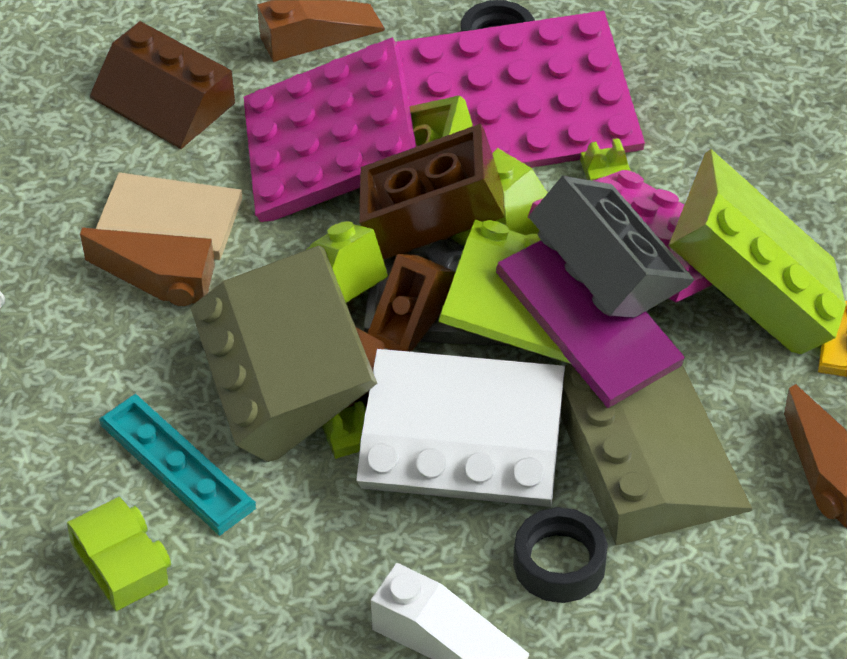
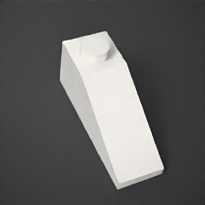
(435, 620)

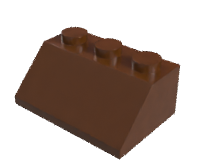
(163, 85)
(431, 192)

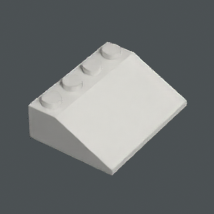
(462, 427)

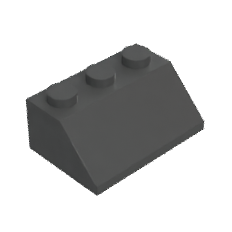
(608, 247)

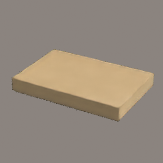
(171, 209)

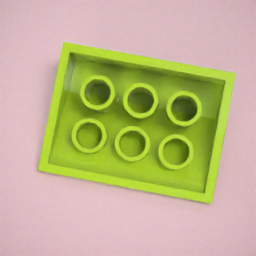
(759, 258)
(482, 300)

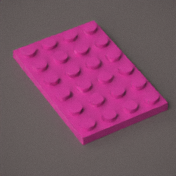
(531, 85)

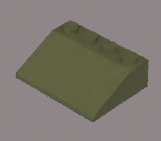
(282, 351)
(651, 457)

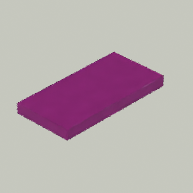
(608, 352)

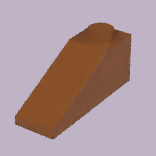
(310, 25)
(159, 264)
(822, 451)

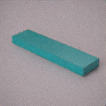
(177, 464)

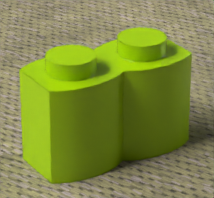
(119, 552)

